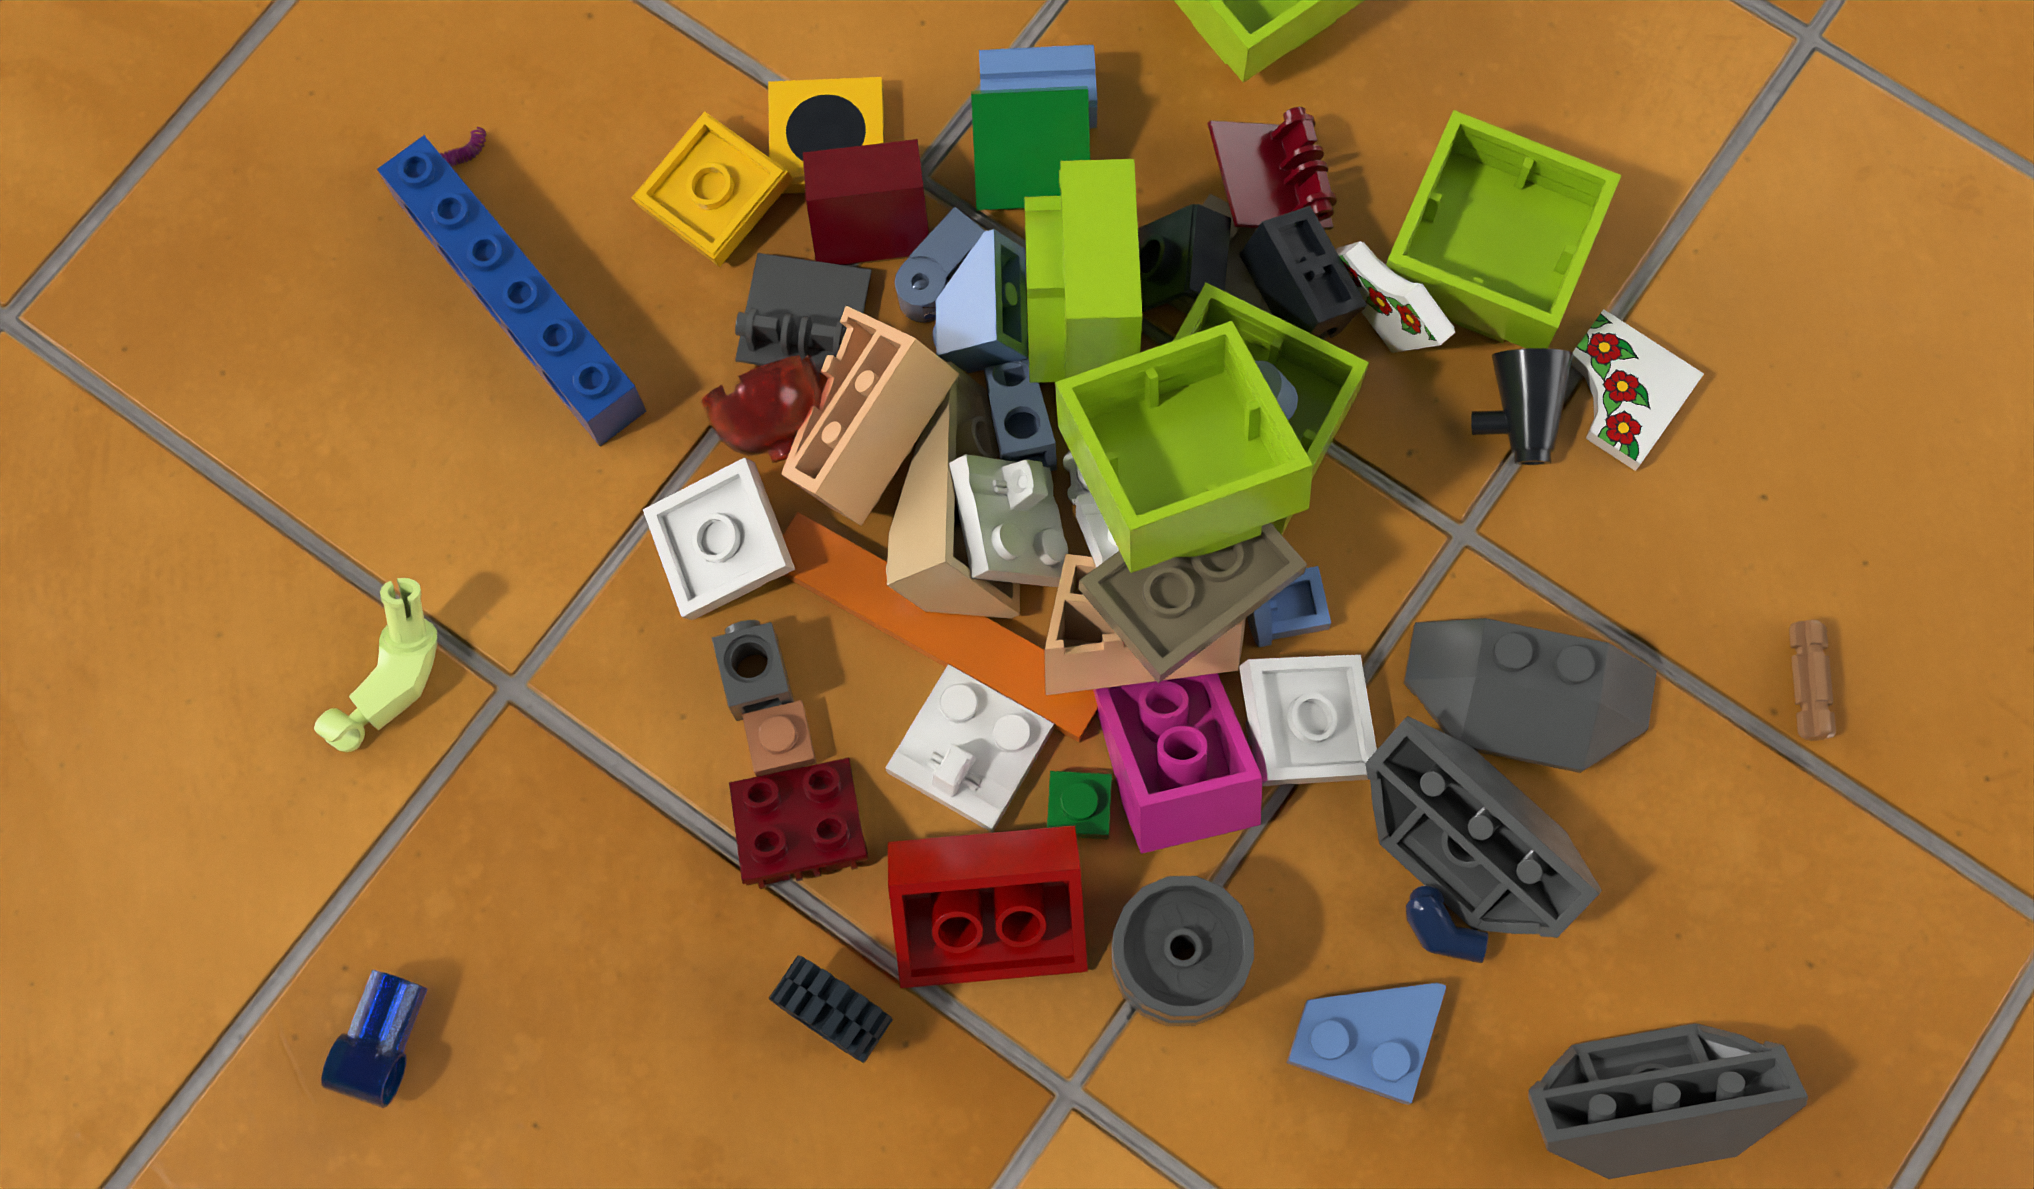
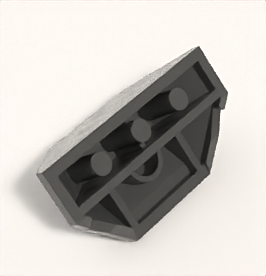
(1529, 691)
(1475, 835)
(1664, 1099)

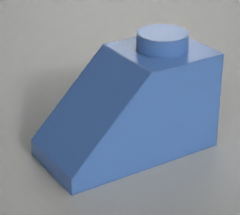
(984, 307)

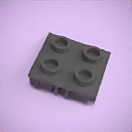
(797, 309)

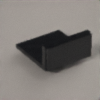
(1182, 254)

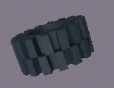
(831, 1008)

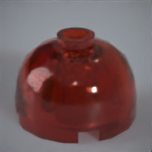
(766, 407)

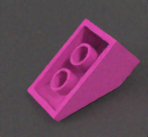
(1179, 760)

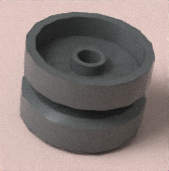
(1176, 989)

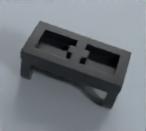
(1302, 274)

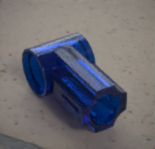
(370, 1057)

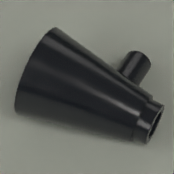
(1532, 399)

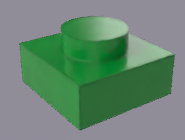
(1080, 802)

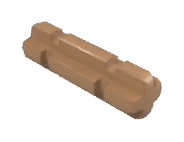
(1812, 680)

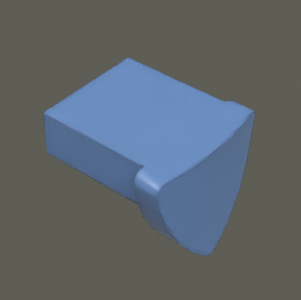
(1293, 611)

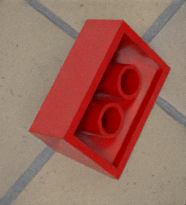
(987, 906)

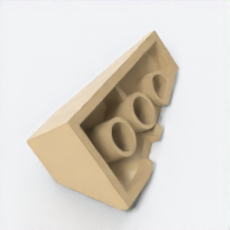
(926, 534)

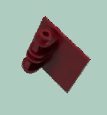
(1272, 169)
(797, 823)

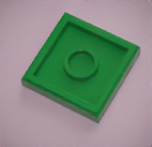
(1023, 139)

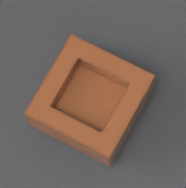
(779, 738)

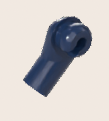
(1437, 930)

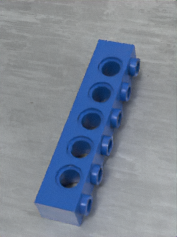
(512, 290)

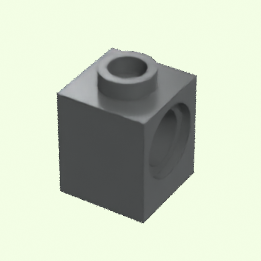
(755, 693)

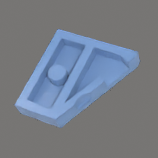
(1369, 1038)

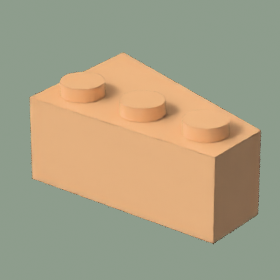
(869, 415)
(1089, 655)

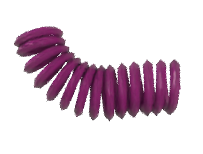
(474, 140)

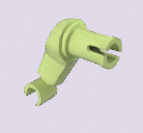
(401, 674)

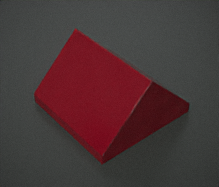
(865, 202)

